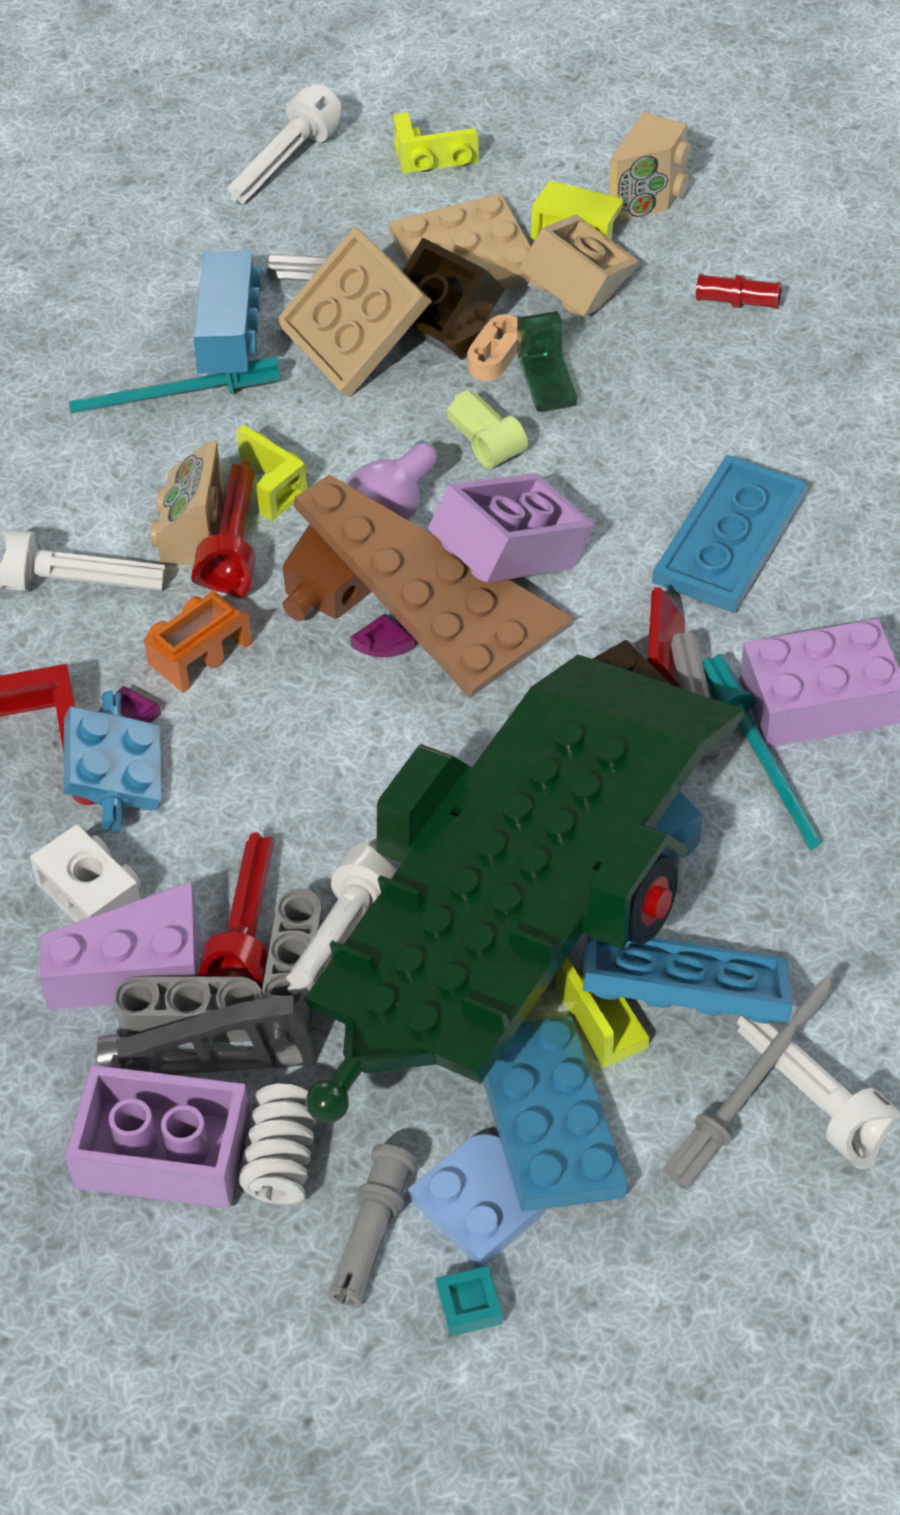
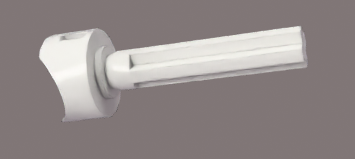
(304, 123)
(24, 561)
(356, 890)
(857, 1120)

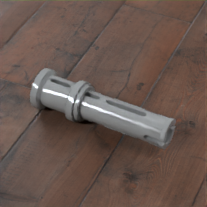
(378, 1203)

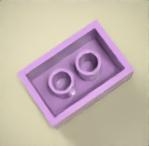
(510, 527)
(822, 682)
(159, 1136)

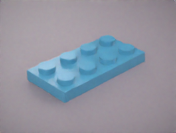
(729, 533)
(690, 976)
(552, 1119)

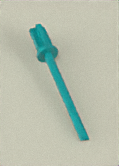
(259, 372)
(728, 690)

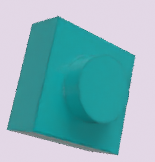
(469, 1301)

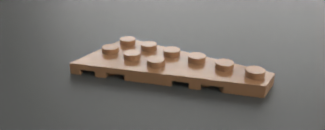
(460, 621)

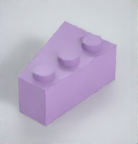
(143, 938)

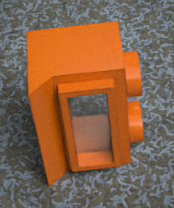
(195, 634)

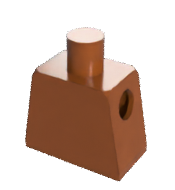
(319, 580)

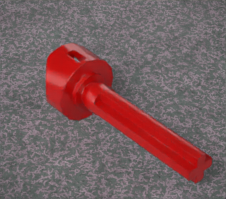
(224, 559)
(237, 950)

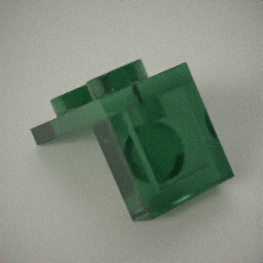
(542, 361)

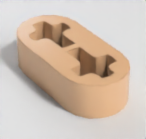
(487, 343)

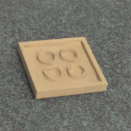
(474, 230)
(353, 311)

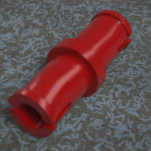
(738, 291)

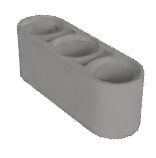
(289, 942)
(170, 995)

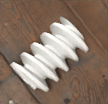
(278, 1145)

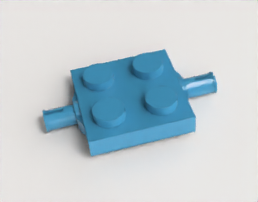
(112, 760)

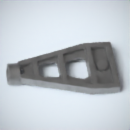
(271, 1023)

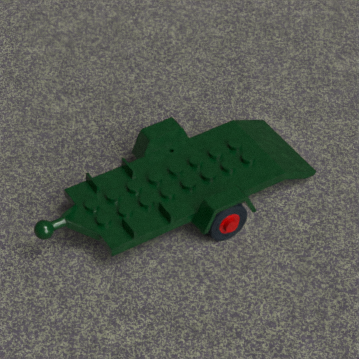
(514, 880)

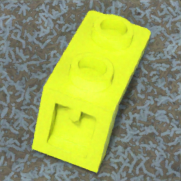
(432, 150)
(283, 472)

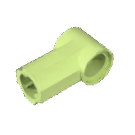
(490, 435)

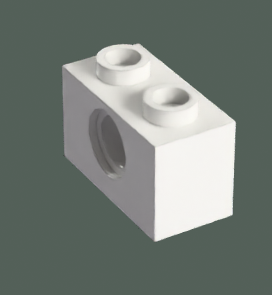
(74, 859)

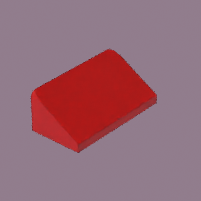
(664, 623)

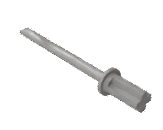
(710, 1132)

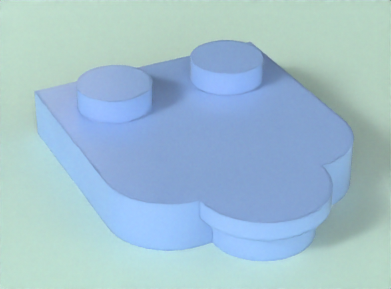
(474, 1199)

